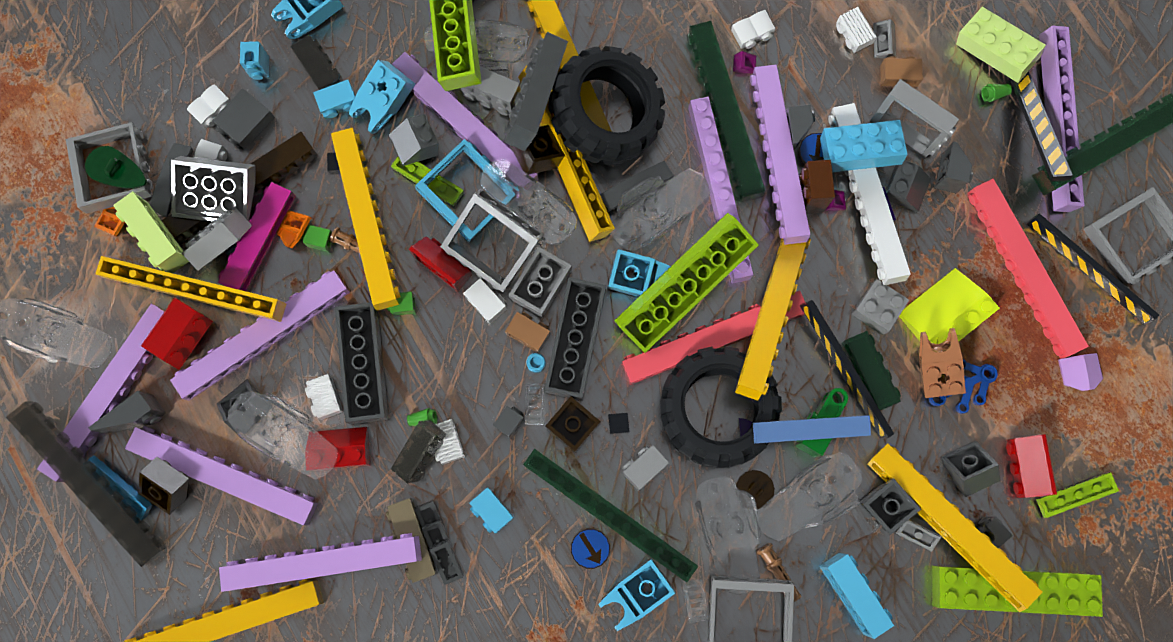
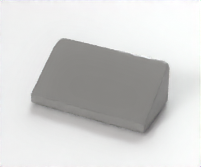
(885, 42)
(919, 533)

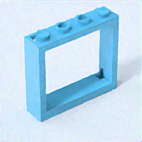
(421, 187)

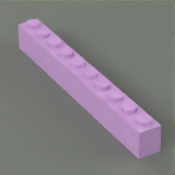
(1061, 107)
(453, 113)
(780, 155)
(716, 172)
(258, 337)
(110, 387)
(223, 476)
(321, 563)

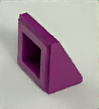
(744, 62)
(838, 202)

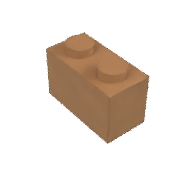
(906, 69)
(528, 331)

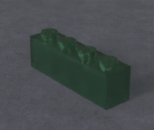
(871, 369)

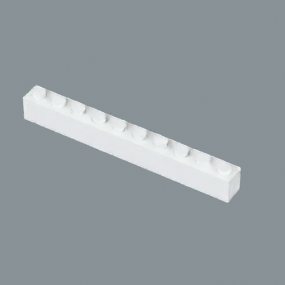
(874, 210)

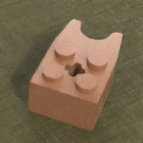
(941, 366)

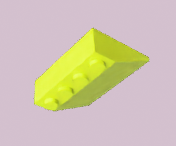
(946, 305)

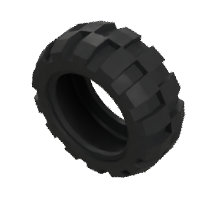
(636, 84)
(681, 433)

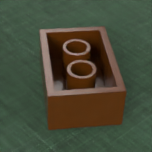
(817, 186)

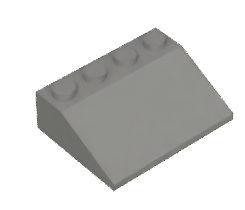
(210, 187)

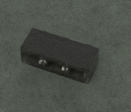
(316, 63)
(418, 451)

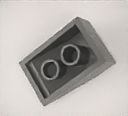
(136, 411)

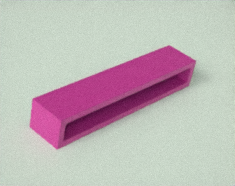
(256, 241)

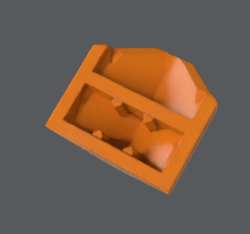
(109, 222)
(292, 228)

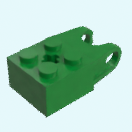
(826, 409)

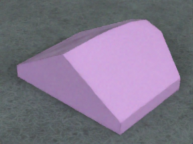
(1081, 371)

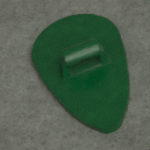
(114, 169)

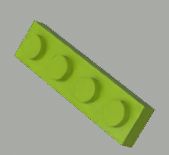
(439, 186)
(1077, 495)

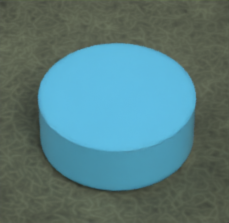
(536, 362)

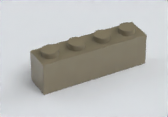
(404, 522)

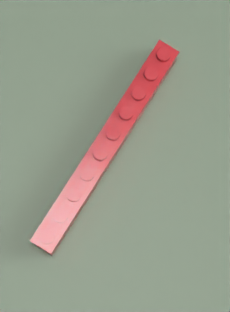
(1027, 269)
(718, 335)

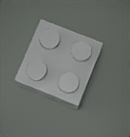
(880, 307)
(645, 467)

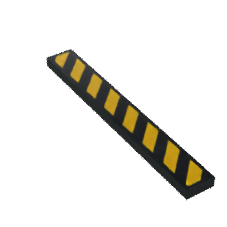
(1041, 129)
(1092, 269)
(846, 369)

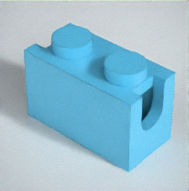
(254, 60)
(335, 99)
(491, 511)

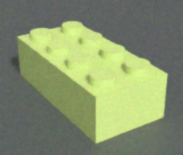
(1000, 44)
(150, 232)

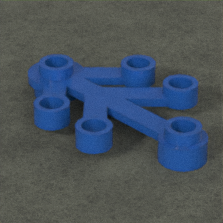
(969, 384)

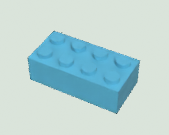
(864, 145)
(857, 595)

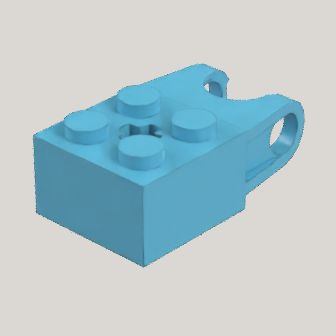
(305, 14)
(381, 94)
(645, 269)
(634, 599)

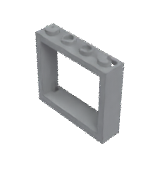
(924, 109)
(77, 164)
(1163, 216)
(508, 218)
(754, 584)

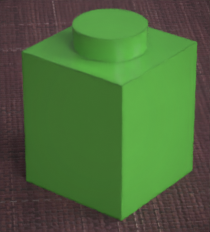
(317, 238)
(406, 305)

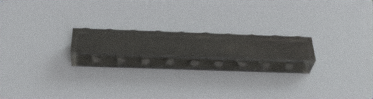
(86, 482)

